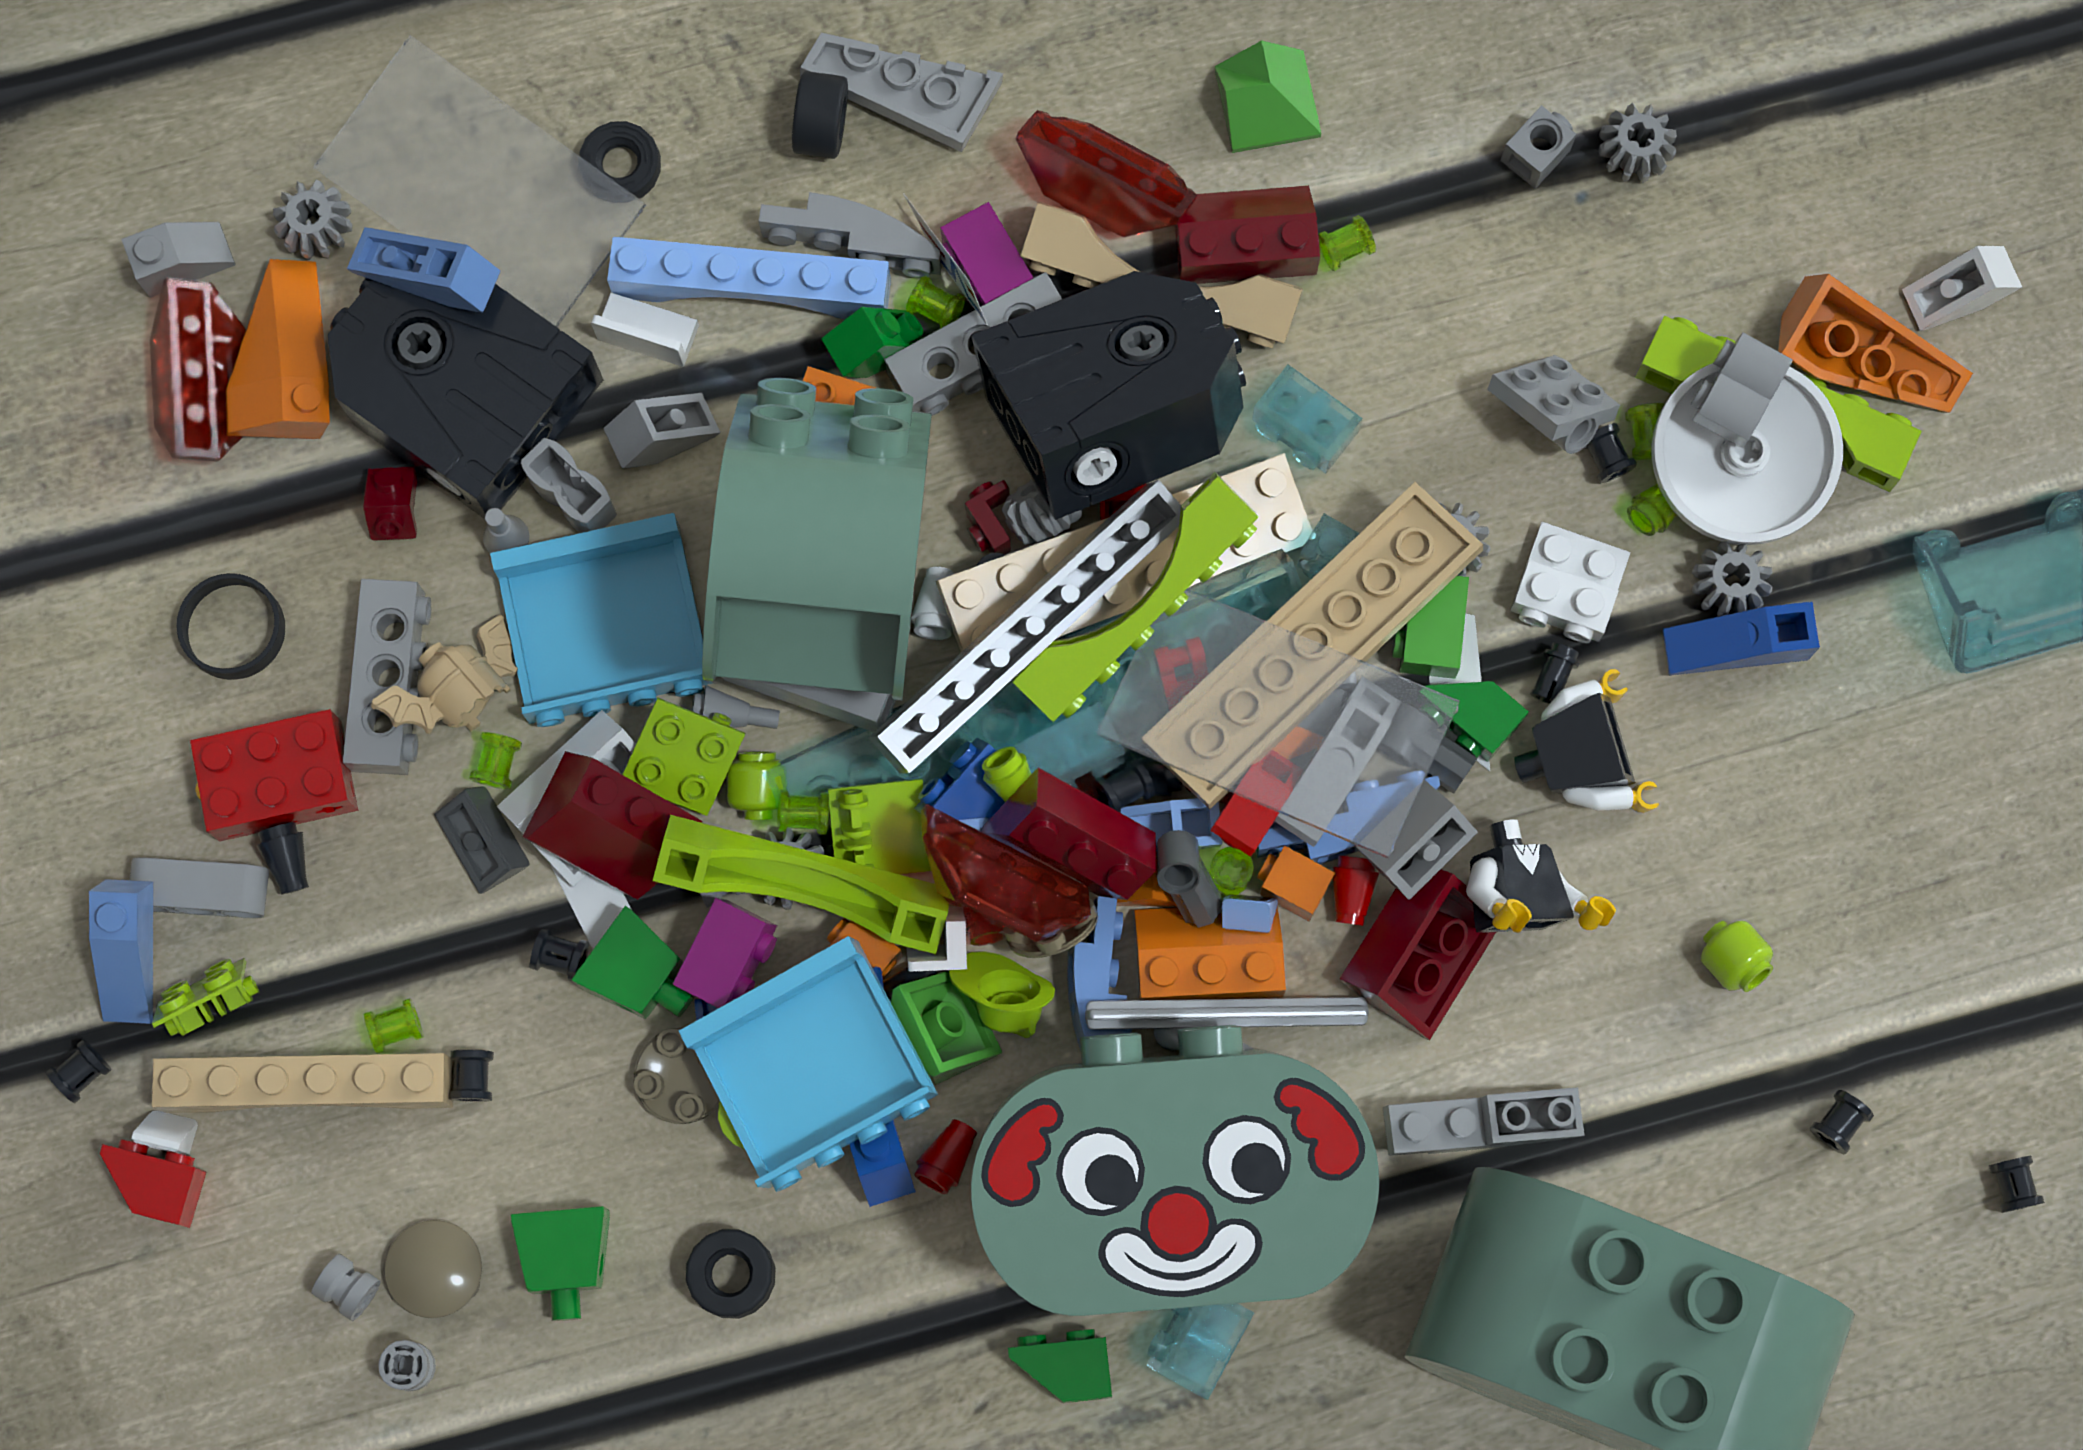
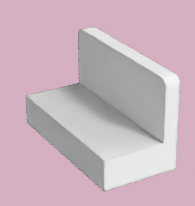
(646, 329)
(948, 955)

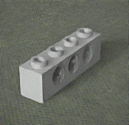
(951, 346)
(379, 606)

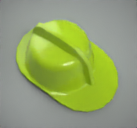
(1004, 992)

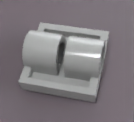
(1555, 401)

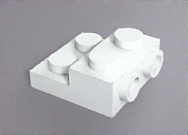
(1570, 583)

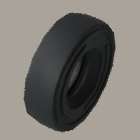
(630, 136)

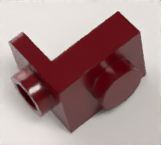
(390, 503)
(985, 527)

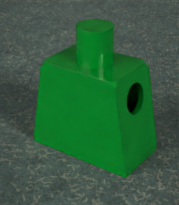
(633, 969)
(562, 1254)

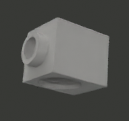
(1536, 164)

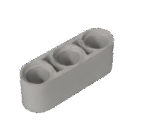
(204, 887)

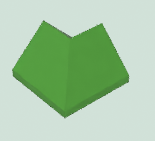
(1267, 97)
(943, 1026)

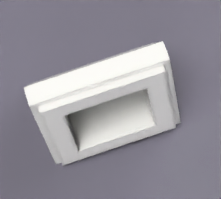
(166, 1132)

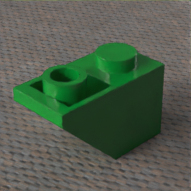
(869, 338)
(1484, 716)
(1067, 1369)

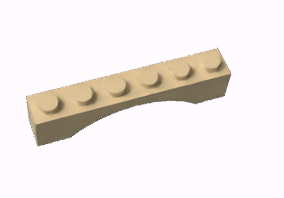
(1070, 244)
(298, 1081)

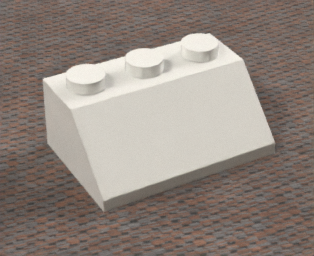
(597, 739)

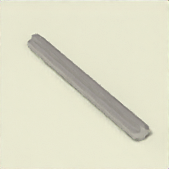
(1217, 1012)

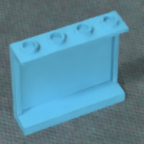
(601, 619)
(811, 1063)

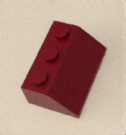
(1248, 235)
(603, 823)
(1076, 836)
(1419, 954)

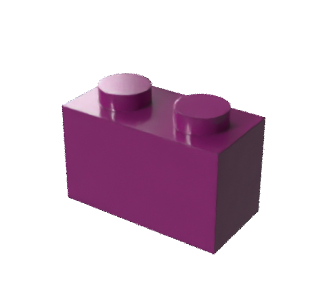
(985, 254)
(726, 954)

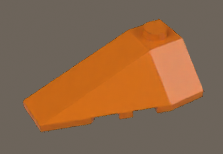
(1859, 346)
(282, 364)

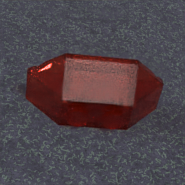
(1102, 176)
(191, 363)
(999, 880)

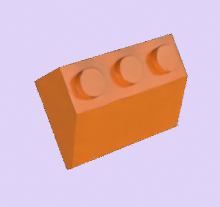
(1206, 961)

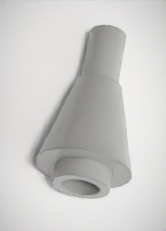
(504, 531)
(737, 710)

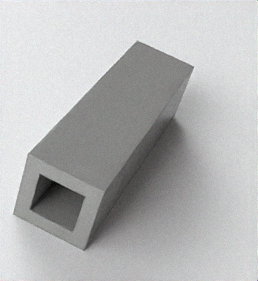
(857, 708)

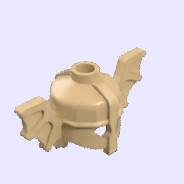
(454, 682)

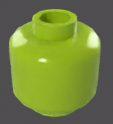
(748, 788)
(1737, 955)

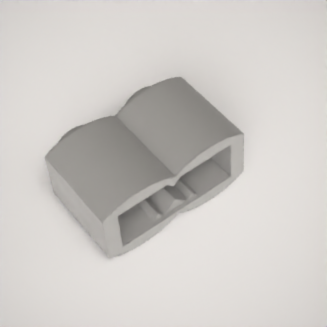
(1741, 389)
(564, 485)

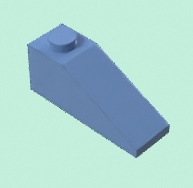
(426, 267)
(123, 949)

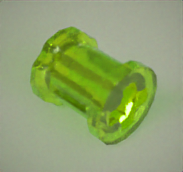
(1346, 243)
(935, 302)
(1643, 422)
(495, 760)
(802, 812)
(1237, 859)
(393, 1025)

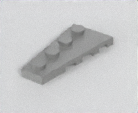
(917, 93)

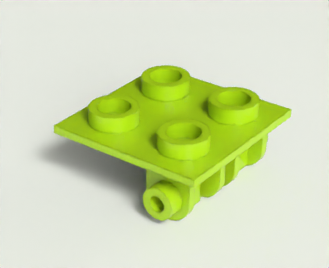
(684, 755)
(879, 826)
(180, 1000)

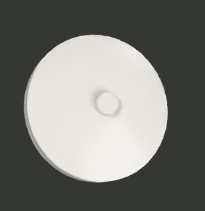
(1754, 489)

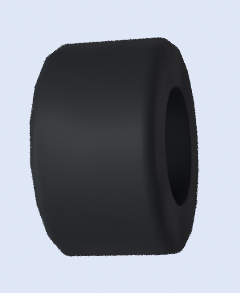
(819, 114)
(702, 1262)

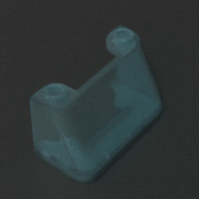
(2009, 591)

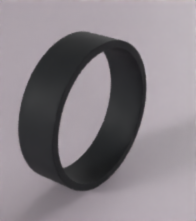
(201, 591)

